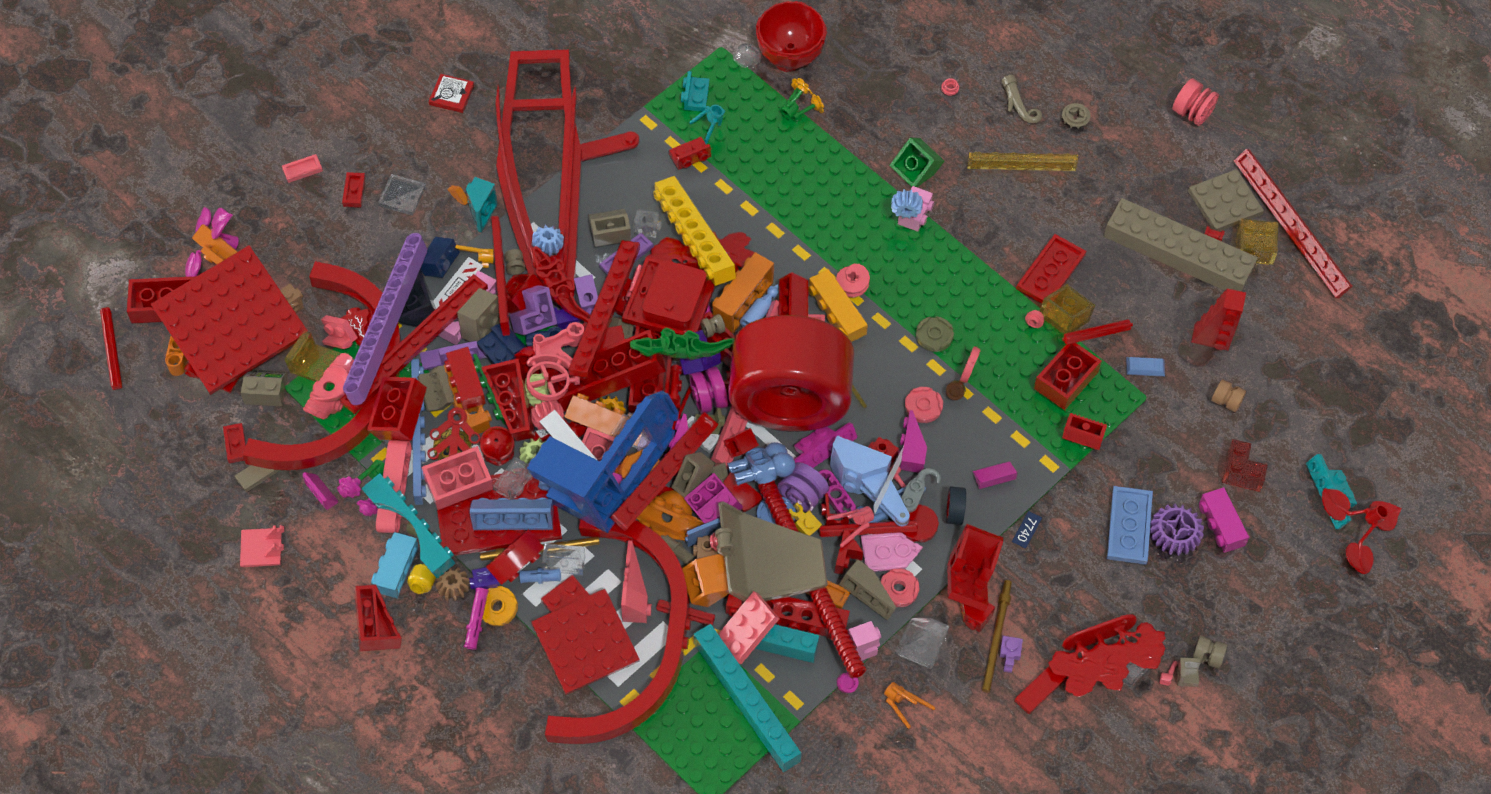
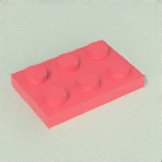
(748, 627)

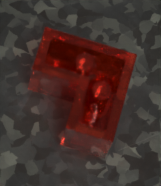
(1240, 470)

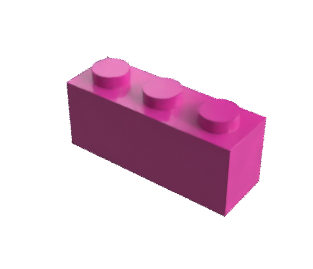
(1223, 520)

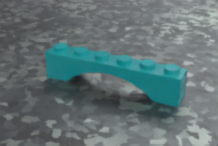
(431, 552)

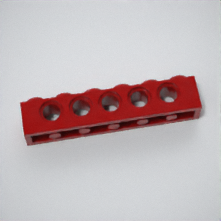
(798, 609)

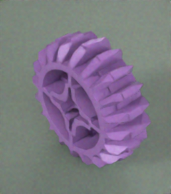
(1161, 528)

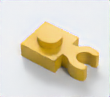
(806, 522)

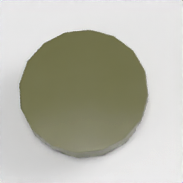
(934, 334)

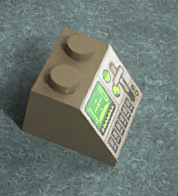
(264, 387)

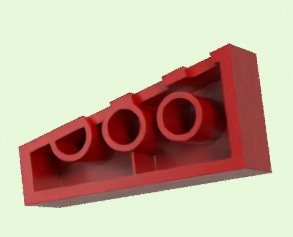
(1221, 321)
(509, 389)

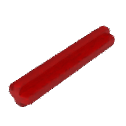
(695, 615)

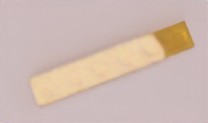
(1019, 161)

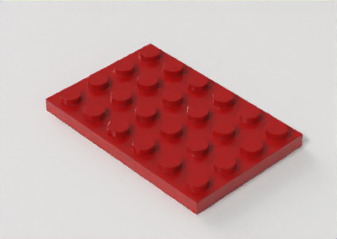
(461, 539)

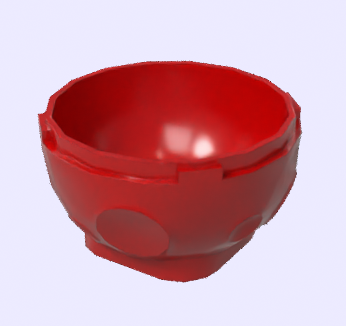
(793, 27)

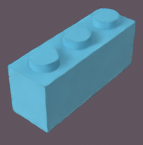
(395, 564)

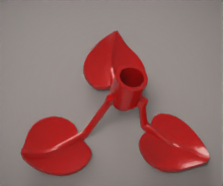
(1378, 514)

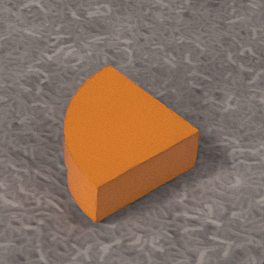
(458, 193)

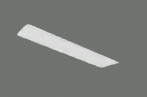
(890, 477)

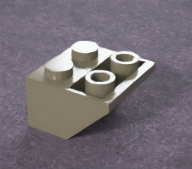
(610, 227)

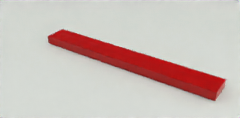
(500, 276)
(664, 471)

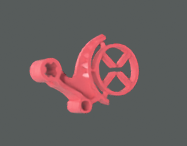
(550, 355)

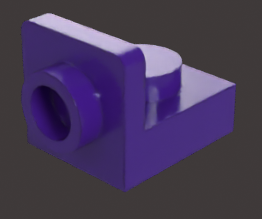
(483, 579)

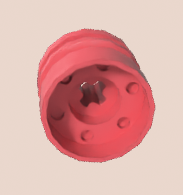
(1198, 103)

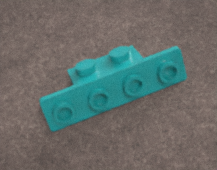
(1330, 479)

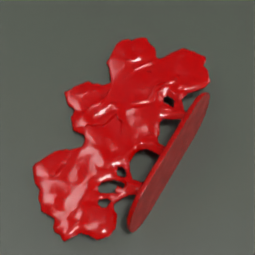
(673, 249)
(1105, 661)

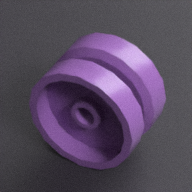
(804, 486)

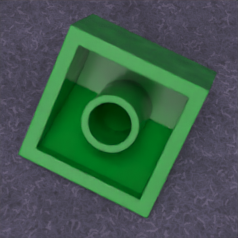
(916, 162)

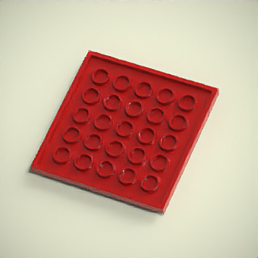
(229, 319)

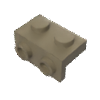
(438, 392)

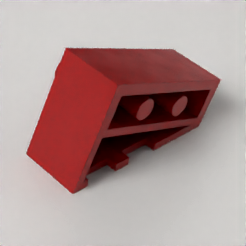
(374, 623)

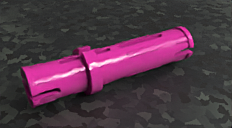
(474, 626)

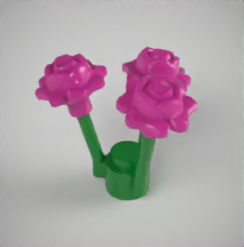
(350, 487)

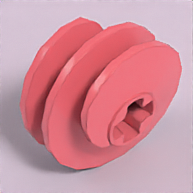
(854, 280)

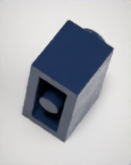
(439, 257)

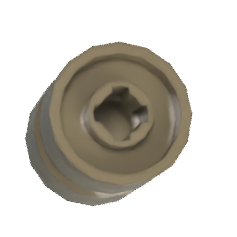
(1210, 652)

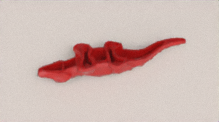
(560, 287)

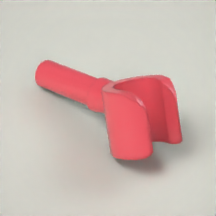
(897, 477)
(1166, 678)

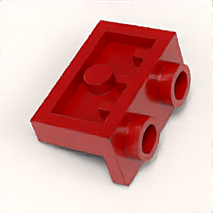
(690, 153)

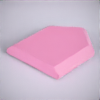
(888, 551)

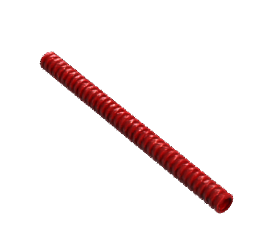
(820, 597)

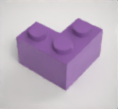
(538, 311)

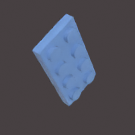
(1129, 525)

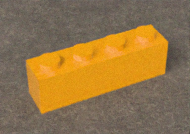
(837, 305)

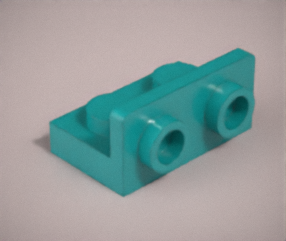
(695, 93)

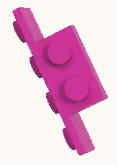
(818, 445)

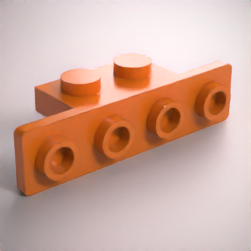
(213, 249)

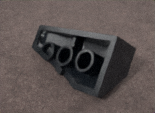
(419, 303)

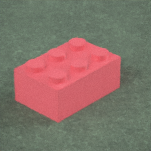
(457, 478)

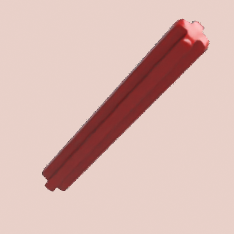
(1097, 331)
(111, 349)
(874, 528)

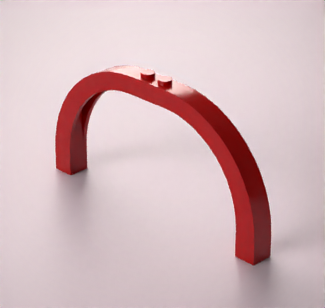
(353, 433)
(613, 724)

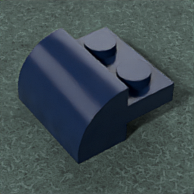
(499, 347)

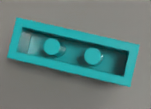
(790, 643)

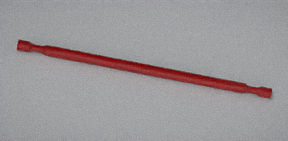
(682, 406)

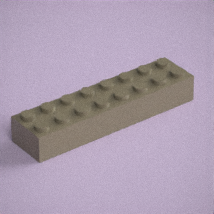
(1179, 246)

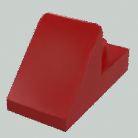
(850, 550)

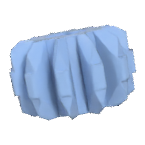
(907, 204)
(548, 239)

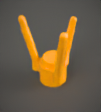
(485, 256)

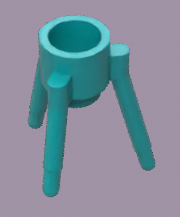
(714, 115)

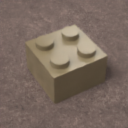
(478, 315)

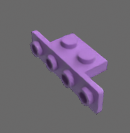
(436, 357)

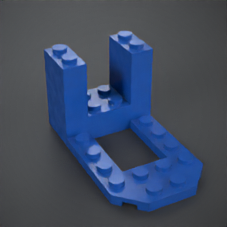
(588, 485)

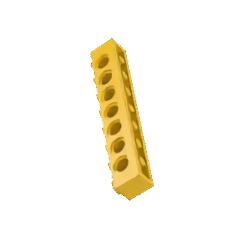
(694, 231)

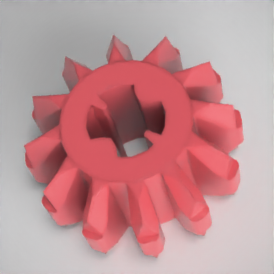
(542, 410)

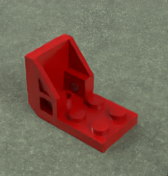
(972, 566)

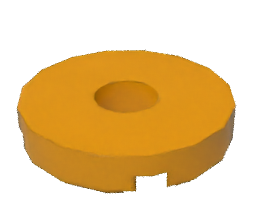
(508, 609)

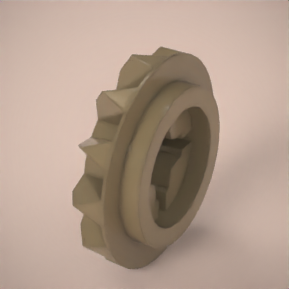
(1070, 111)

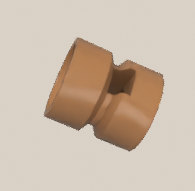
(1228, 395)

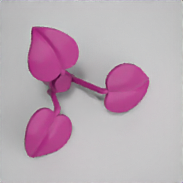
(219, 221)

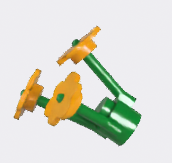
(791, 108)

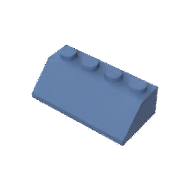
(512, 514)

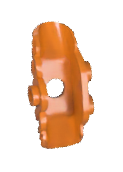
(674, 505)

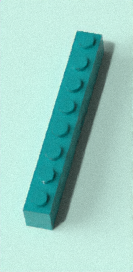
(747, 698)

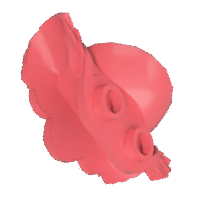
(324, 402)

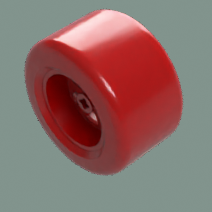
(791, 373)

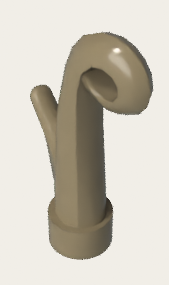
(1014, 98)

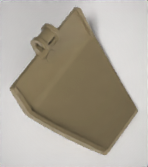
(767, 557)

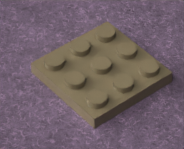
(1225, 200)

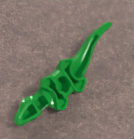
(680, 346)

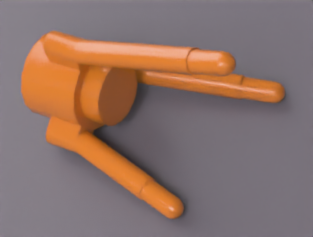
(896, 694)

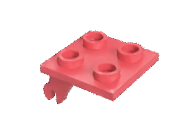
(261, 547)

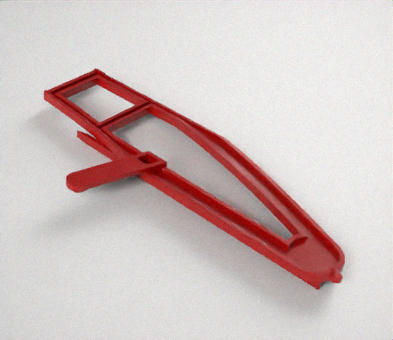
(573, 156)

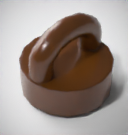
(955, 390)

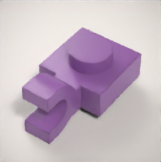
(1011, 651)

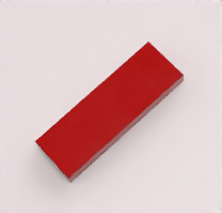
(1039, 690)

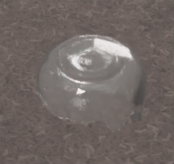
(746, 55)

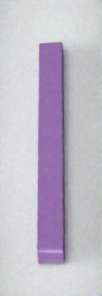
(385, 319)

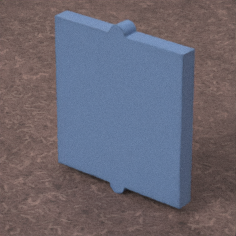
(703, 530)

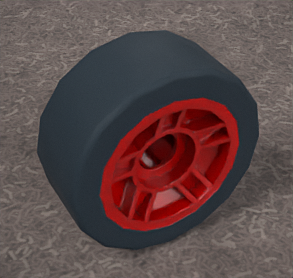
(956, 505)

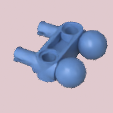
(763, 464)

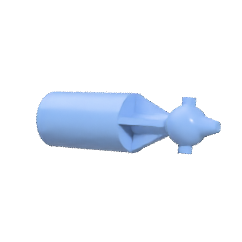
(759, 307)

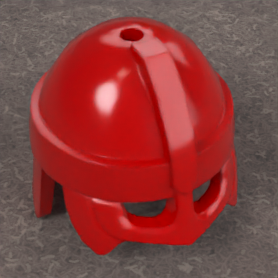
(497, 452)

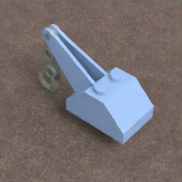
(866, 471)

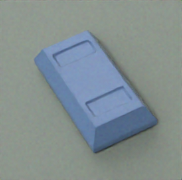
(1145, 366)

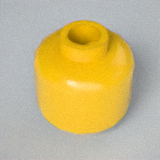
(421, 579)

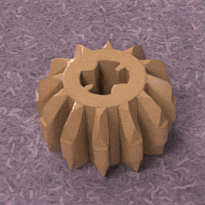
(453, 590)

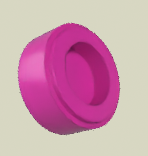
(847, 684)

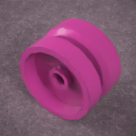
(708, 390)

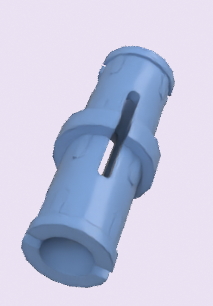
(540, 575)

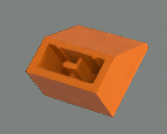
(706, 580)

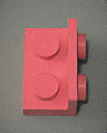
(340, 332)

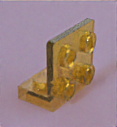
(308, 358)

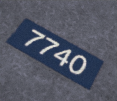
(1027, 529)

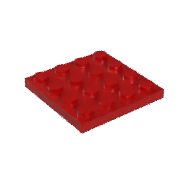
(585, 641)

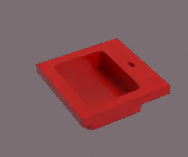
(672, 298)

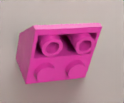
(708, 495)

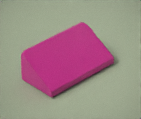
(995, 475)
(320, 490)

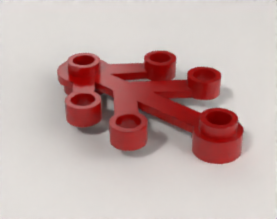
(454, 439)

